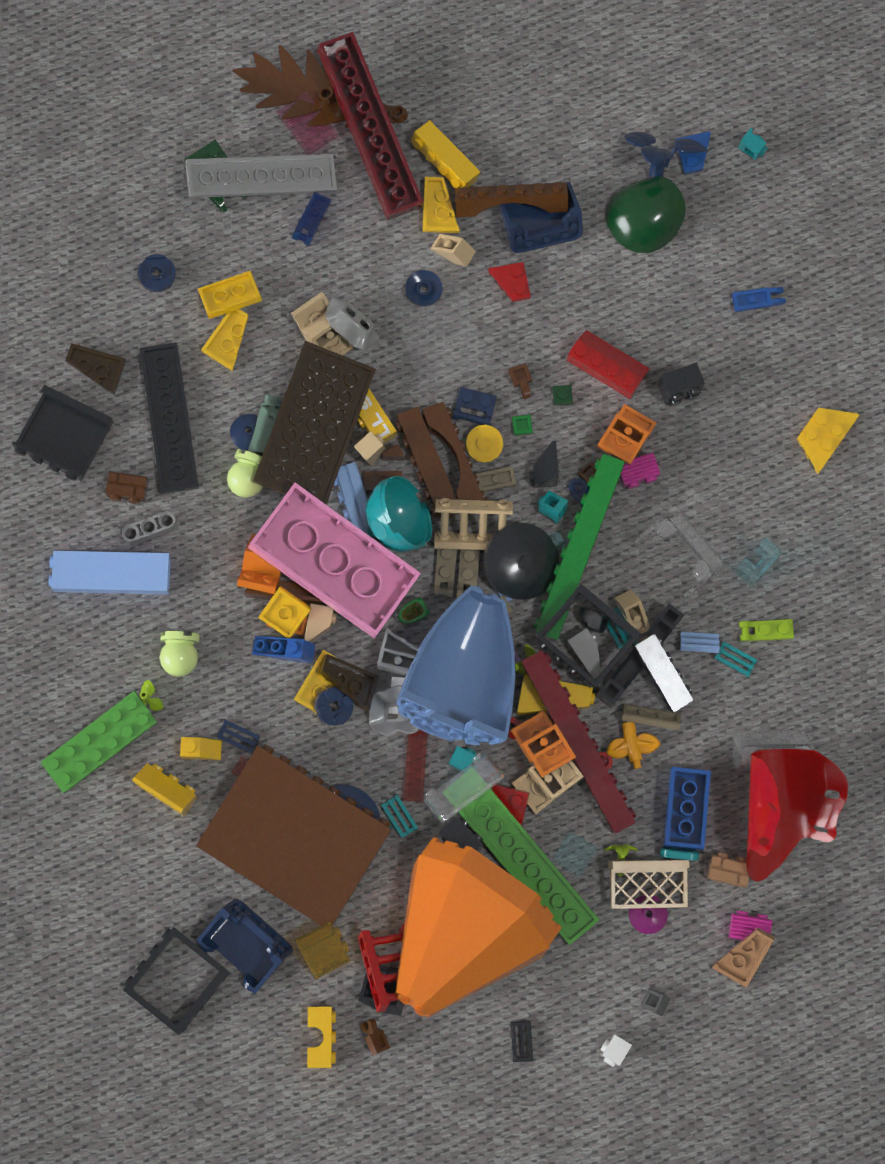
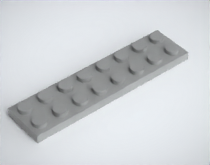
(260, 175)

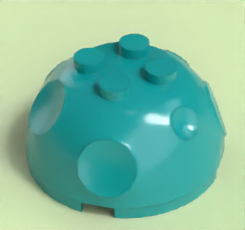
(398, 516)

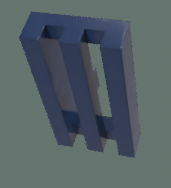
(253, 743)

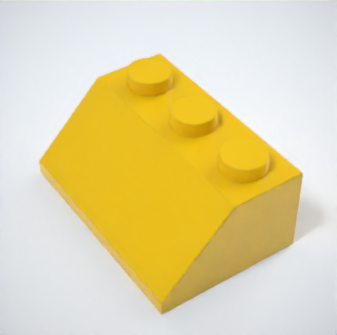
(165, 788)

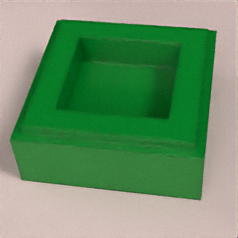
(522, 425)

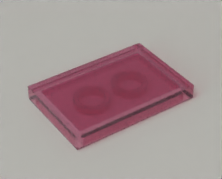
(308, 137)

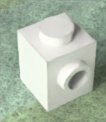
(615, 1050)

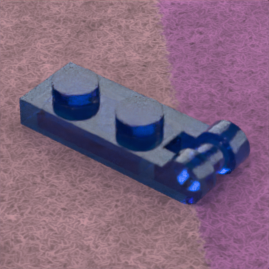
(311, 218)

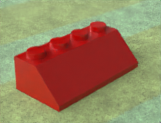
(607, 364)

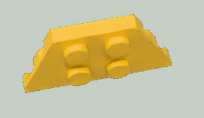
(824, 434)

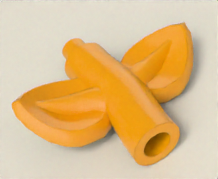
(632, 745)

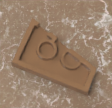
(745, 957)

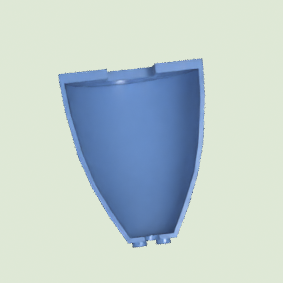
(464, 673)

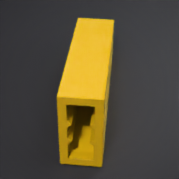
(531, 703)

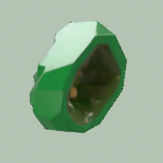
(413, 612)

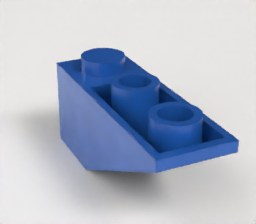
(284, 648)

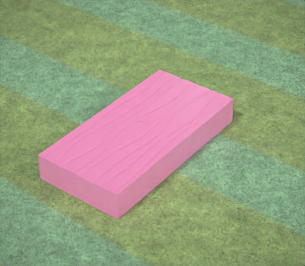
(334, 560)

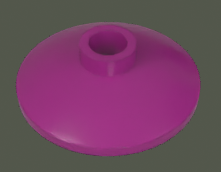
(644, 924)

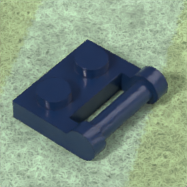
(474, 401)

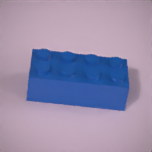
(686, 808)

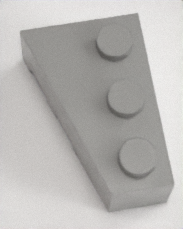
(396, 654)

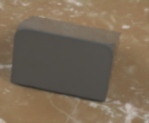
(655, 1002)

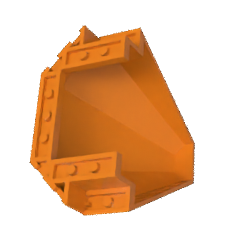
(466, 927)

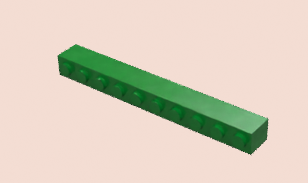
(581, 542)

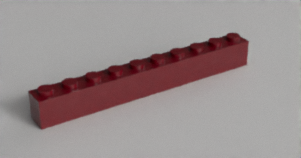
(575, 732)

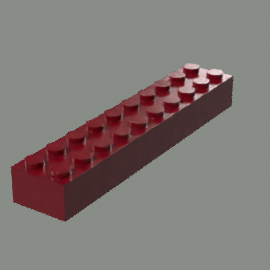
(370, 126)

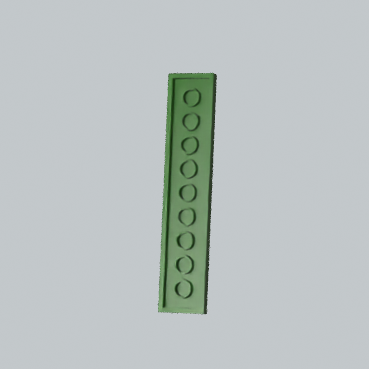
(529, 864)

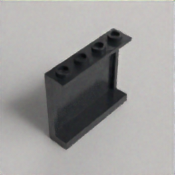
(63, 434)

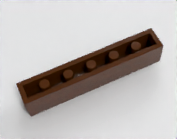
(425, 458)

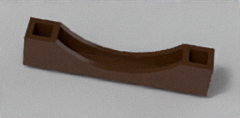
(548, 196)
(439, 424)

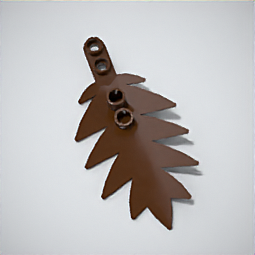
(293, 84)

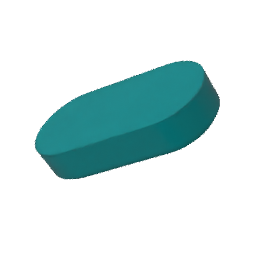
(679, 853)

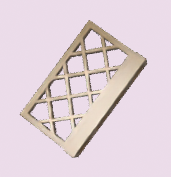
(652, 866)

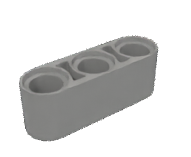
(142, 535)

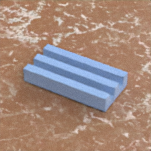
(697, 640)

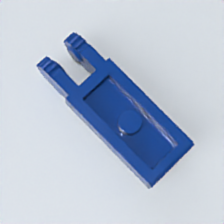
(756, 299)

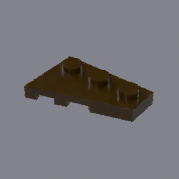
(97, 365)
(351, 680)

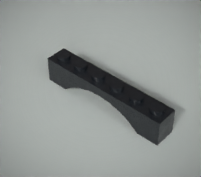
(631, 665)

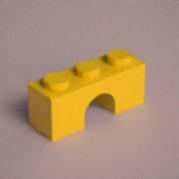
(322, 1055)

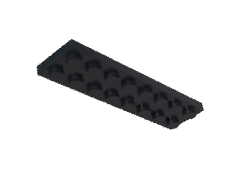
(169, 418)

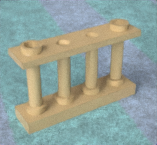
(463, 539)

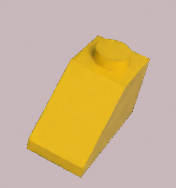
(200, 748)

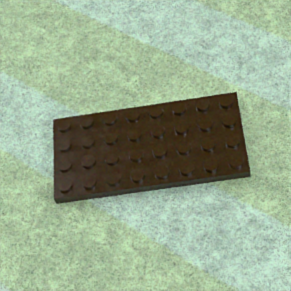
(314, 422)

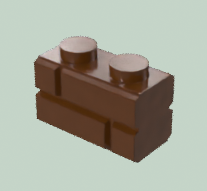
(127, 487)

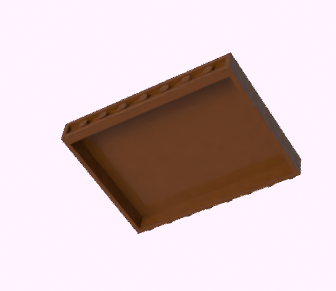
(295, 836)

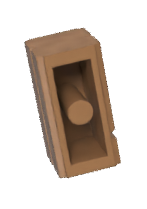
(728, 870)

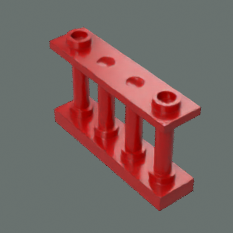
(372, 962)

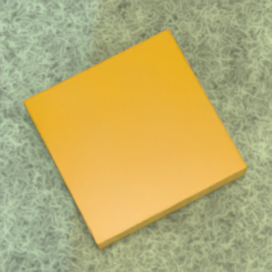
(285, 612)

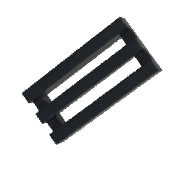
(529, 1036)

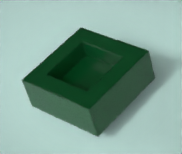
(562, 395)

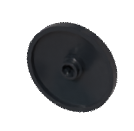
(520, 561)

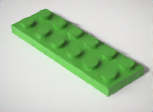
(99, 742)

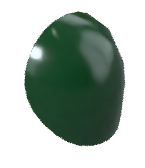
(646, 214)

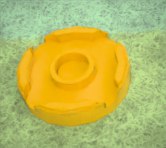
(484, 443)

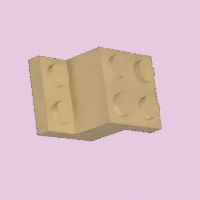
(316, 328)
(549, 788)

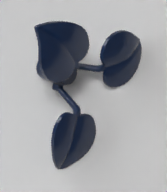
(657, 156)

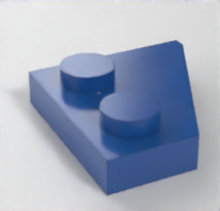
(694, 161)

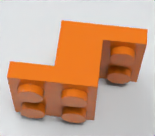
(626, 434)
(258, 573)
(543, 744)

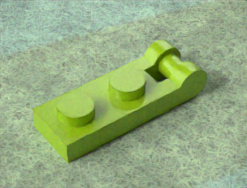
(767, 630)

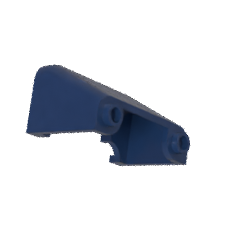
(535, 228)
(246, 943)

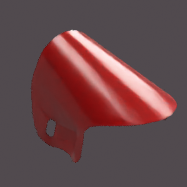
(788, 803)

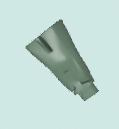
(264, 424)

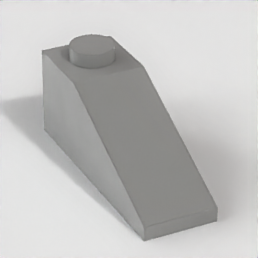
(586, 652)

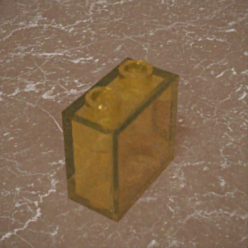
(323, 949)

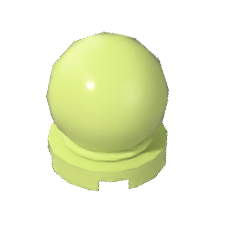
(242, 473)
(179, 654)

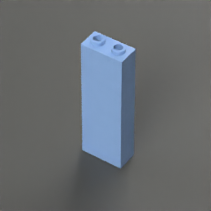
(110, 572)

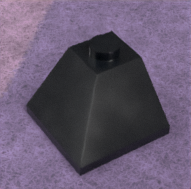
(545, 470)
(366, 996)

